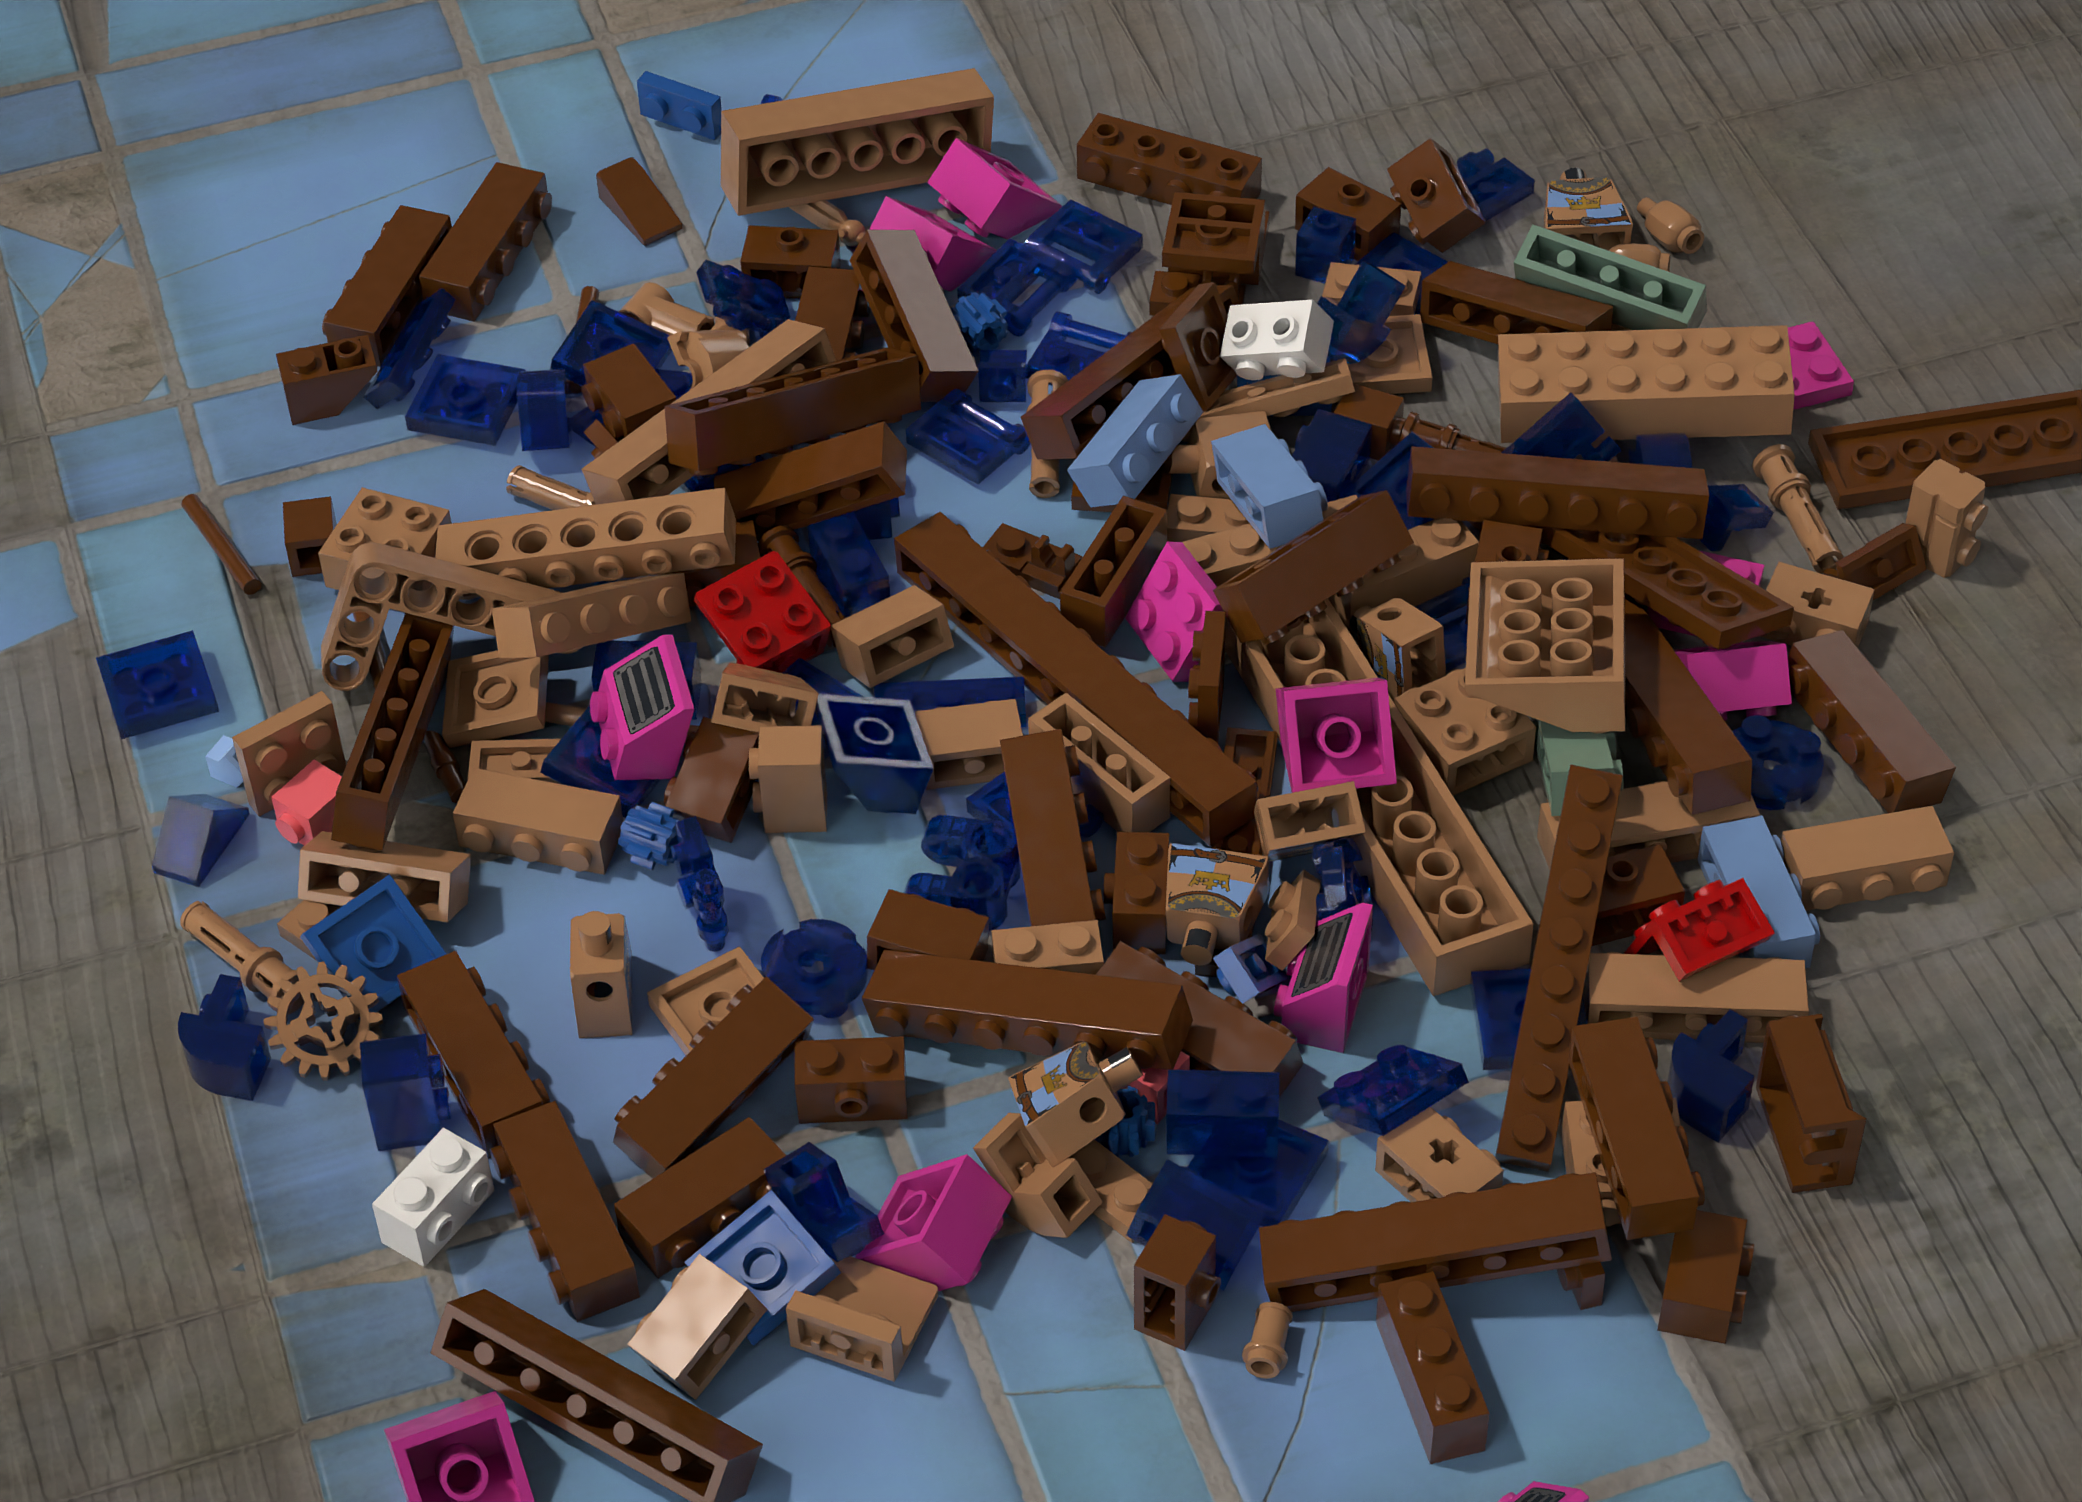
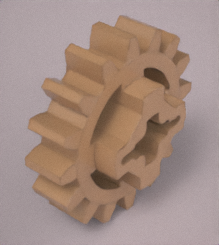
(299, 1029)

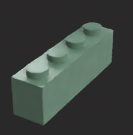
(1639, 292)
(1562, 748)

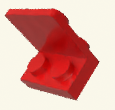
(765, 615)
(1705, 930)

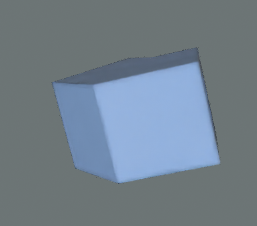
(224, 763)

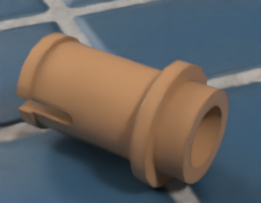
(1266, 1351)

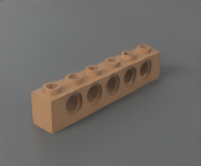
(598, 540)

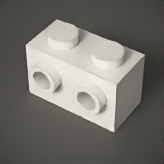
(1277, 339)
(433, 1197)

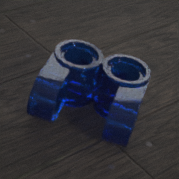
(984, 860)

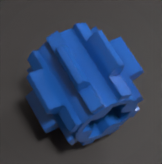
(980, 321)
(649, 835)
(1135, 1127)

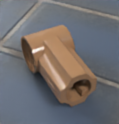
(658, 310)

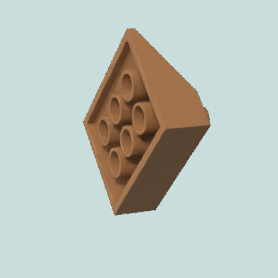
(1550, 640)

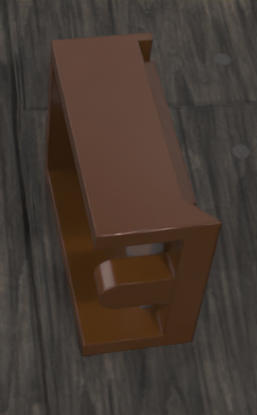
(1808, 1105)

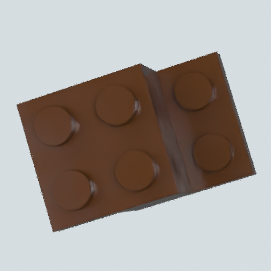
(1216, 236)

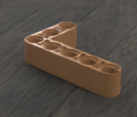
(393, 592)

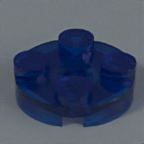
(1791, 747)
(1340, 879)
(817, 940)

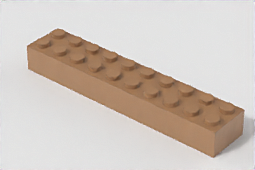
(1417, 845)

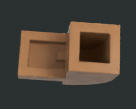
(1043, 1197)

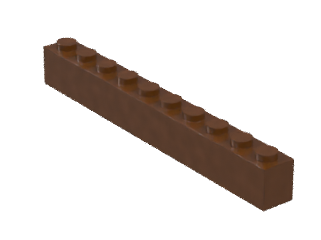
(1057, 658)

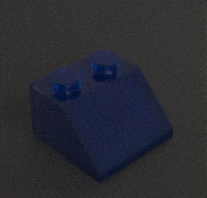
(876, 750)

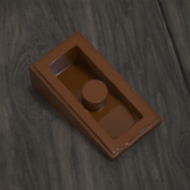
(636, 201)

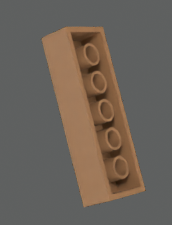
(849, 140)
(1651, 380)

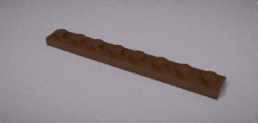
(1558, 969)

